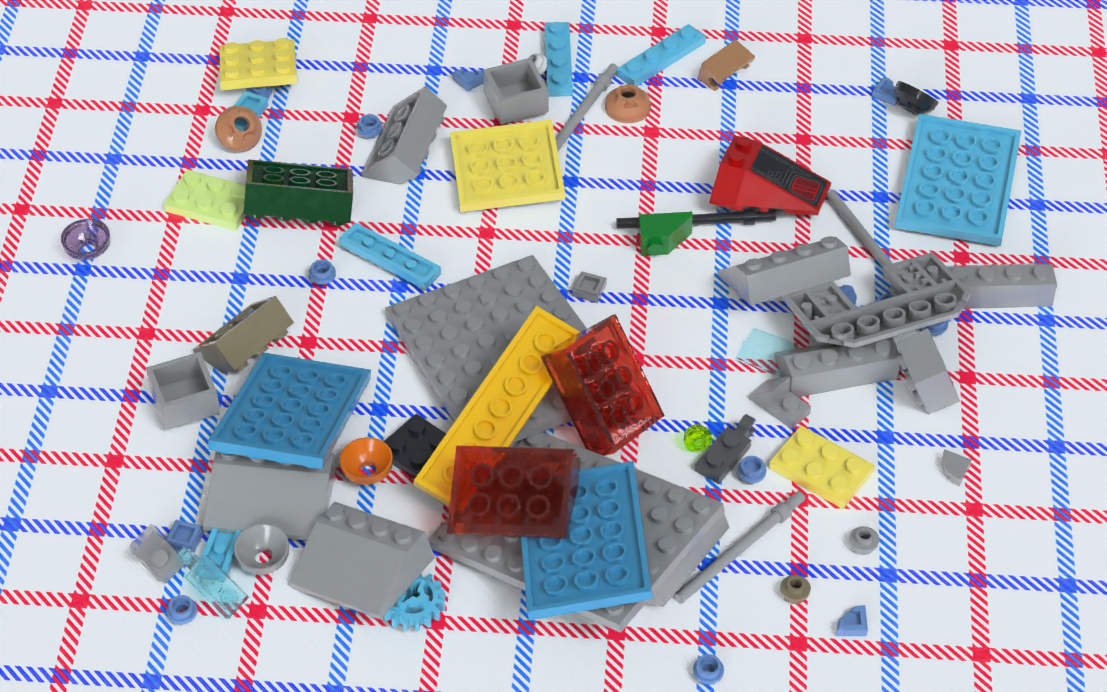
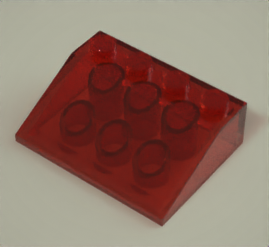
(603, 386)
(513, 491)

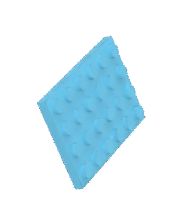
(958, 179)

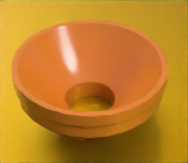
(366, 452)

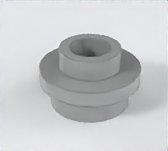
(866, 545)

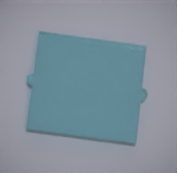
(760, 349)

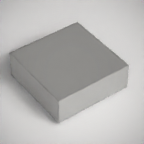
(589, 287)

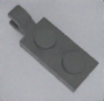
(726, 451)

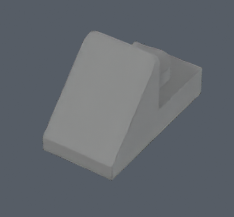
(778, 401)
(156, 553)

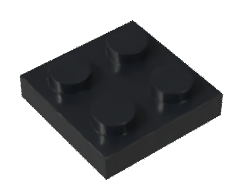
(414, 444)

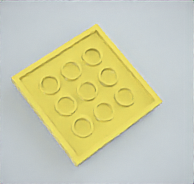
(507, 165)

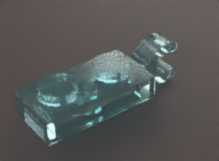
(213, 583)

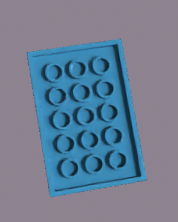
(290, 410)
(603, 553)

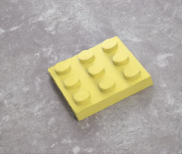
(257, 64)

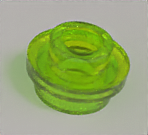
(694, 433)

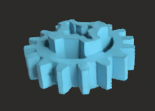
(414, 605)

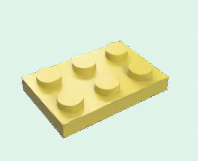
(821, 467)

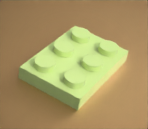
(208, 200)

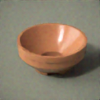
(628, 109)
(233, 138)

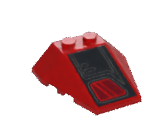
(766, 179)

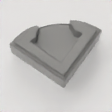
(955, 466)

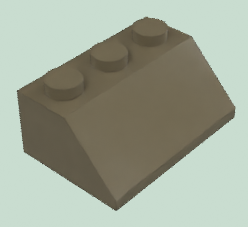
(245, 335)

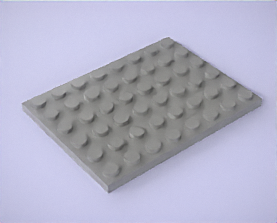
(468, 325)
(671, 520)

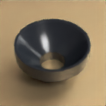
(914, 99)

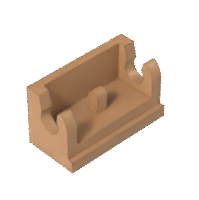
(724, 64)

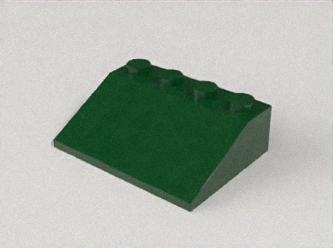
(298, 192)

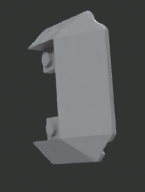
(927, 297)

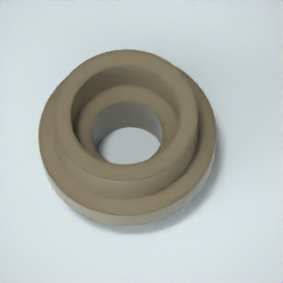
(794, 595)

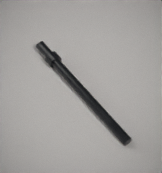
(747, 217)

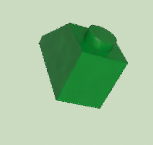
(663, 231)

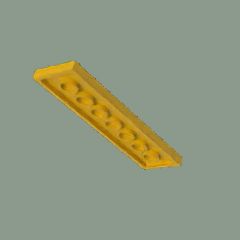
(501, 402)

